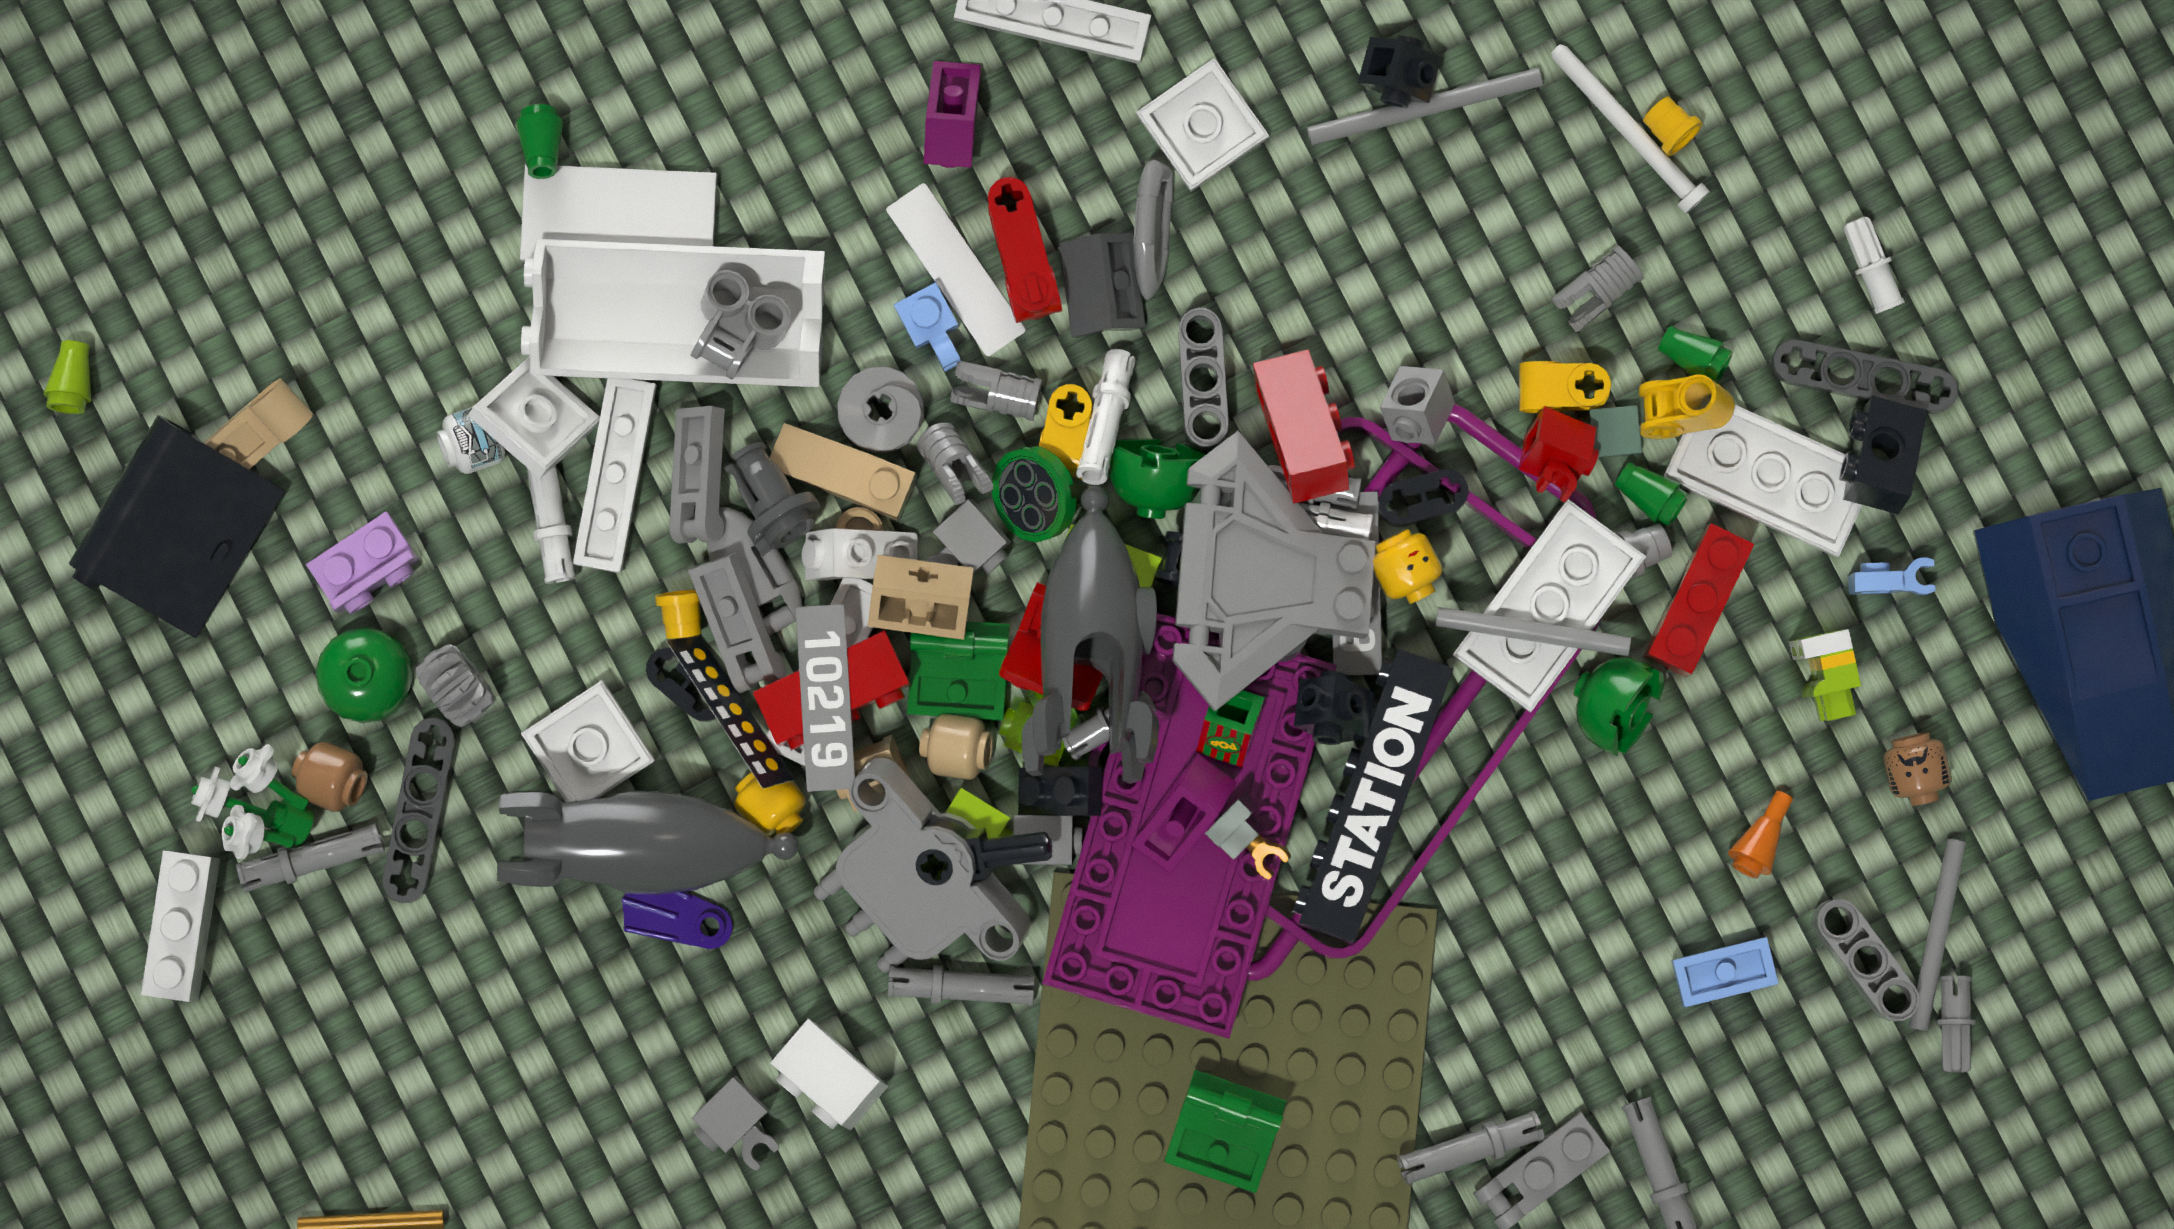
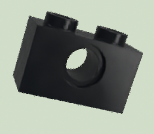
(1898, 433)

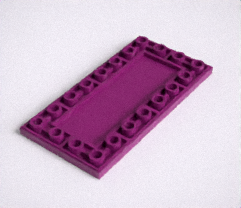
(1186, 936)

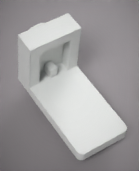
(852, 552)

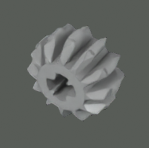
(455, 685)

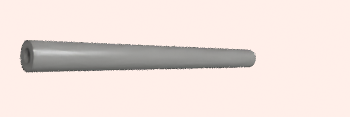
(1438, 103)

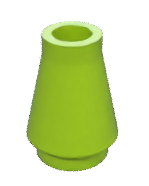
(69, 381)

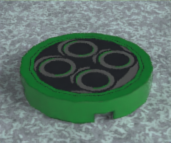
(1033, 493)

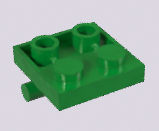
(959, 673)
(1225, 1131)

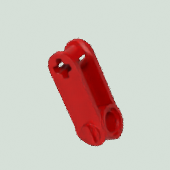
(1022, 253)

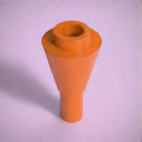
(1757, 847)

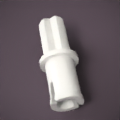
(1872, 264)

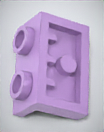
(363, 564)

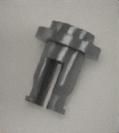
(778, 510)

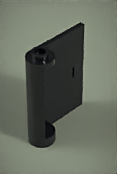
(167, 521)

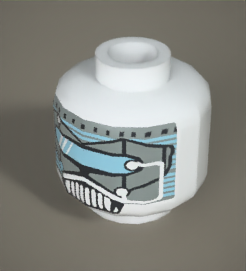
(467, 444)

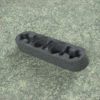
(1865, 370)
(411, 808)

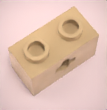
(920, 597)

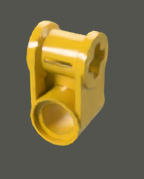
(1554, 384)
(1674, 406)
(1064, 436)

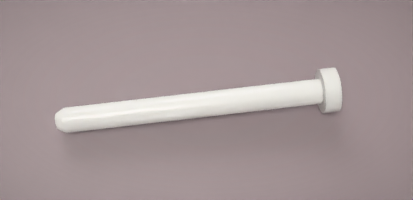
(1630, 129)

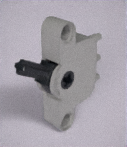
(913, 893)

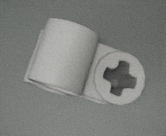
(733, 327)

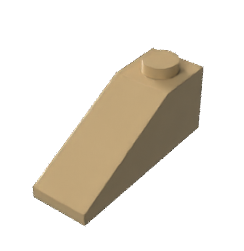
(843, 471)

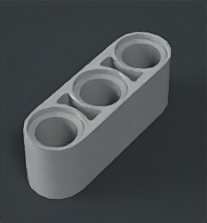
(1209, 356)
(1887, 970)

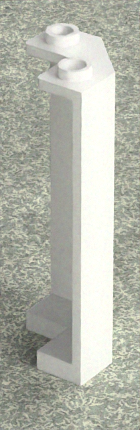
(640, 313)

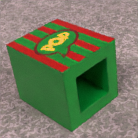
(1231, 728)

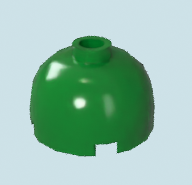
(1153, 475)
(364, 675)
(1615, 702)

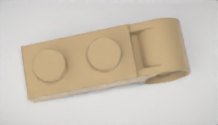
(261, 425)

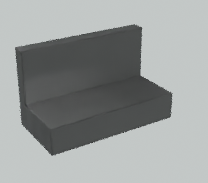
(1101, 284)

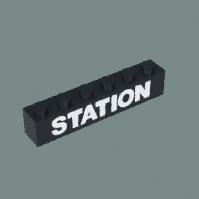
(1374, 798)

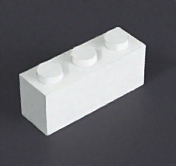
(180, 926)

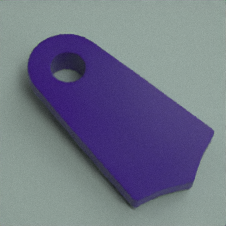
(675, 918)

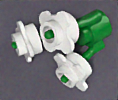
(244, 828)

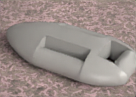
(1152, 226)
(766, 574)

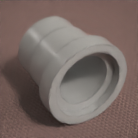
(1651, 542)

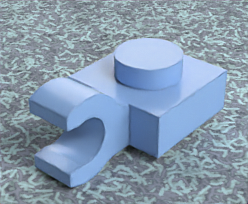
(929, 321)
(1878, 579)

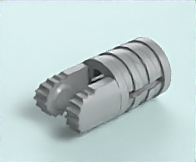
(1606, 282)
(1007, 392)
(952, 461)

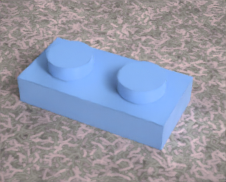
(1724, 972)

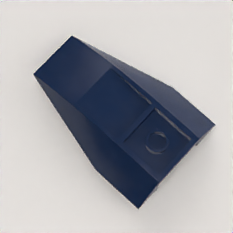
(2092, 632)

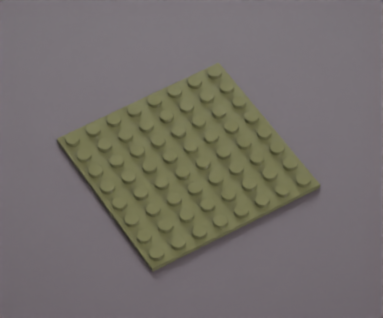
(1318, 1032)

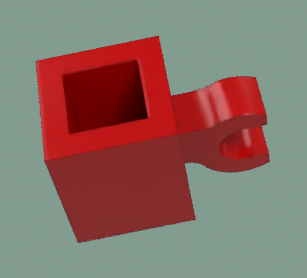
(1558, 451)

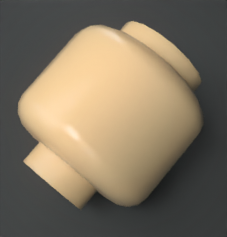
(956, 746)

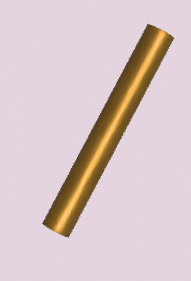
(392, 1220)

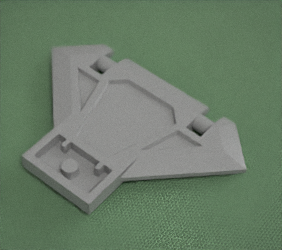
(1259, 575)

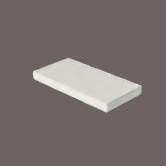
(619, 207)
(1768, 478)
(1560, 582)

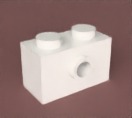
(827, 1075)

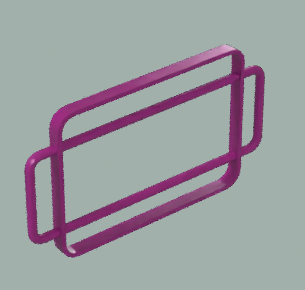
(1401, 455)

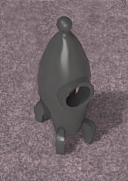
(1098, 620)
(635, 842)

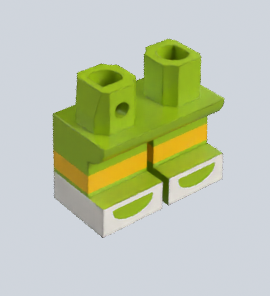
(1832, 672)

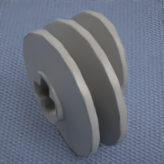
(856, 414)

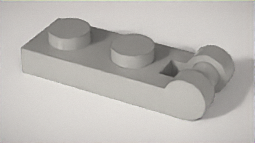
(697, 475)
(736, 622)
(1543, 1170)

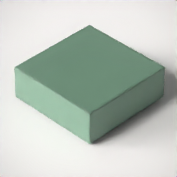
(1616, 431)

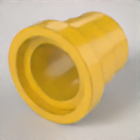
(1672, 125)
(680, 613)

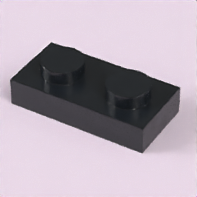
(1061, 792)

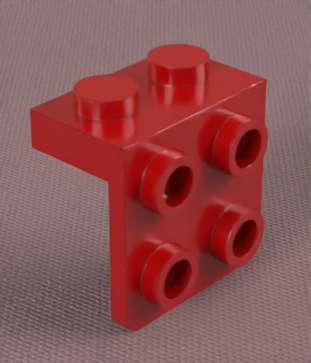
(1023, 658)

